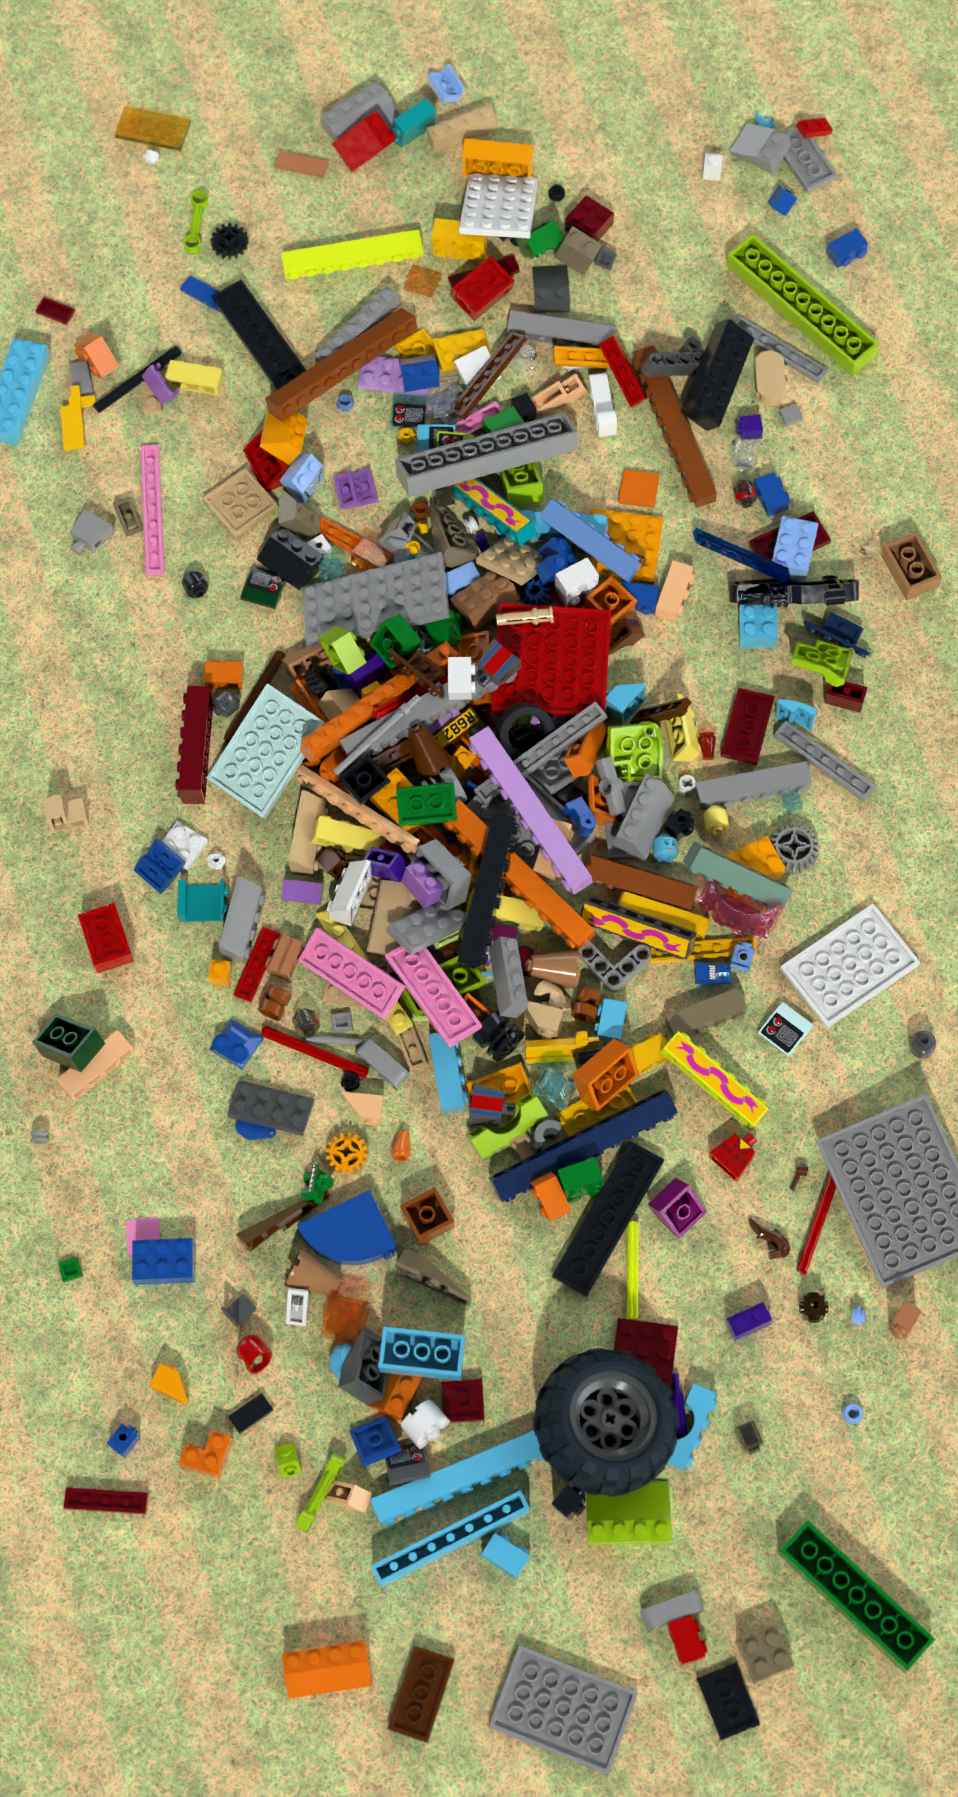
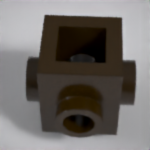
(811, 1314)

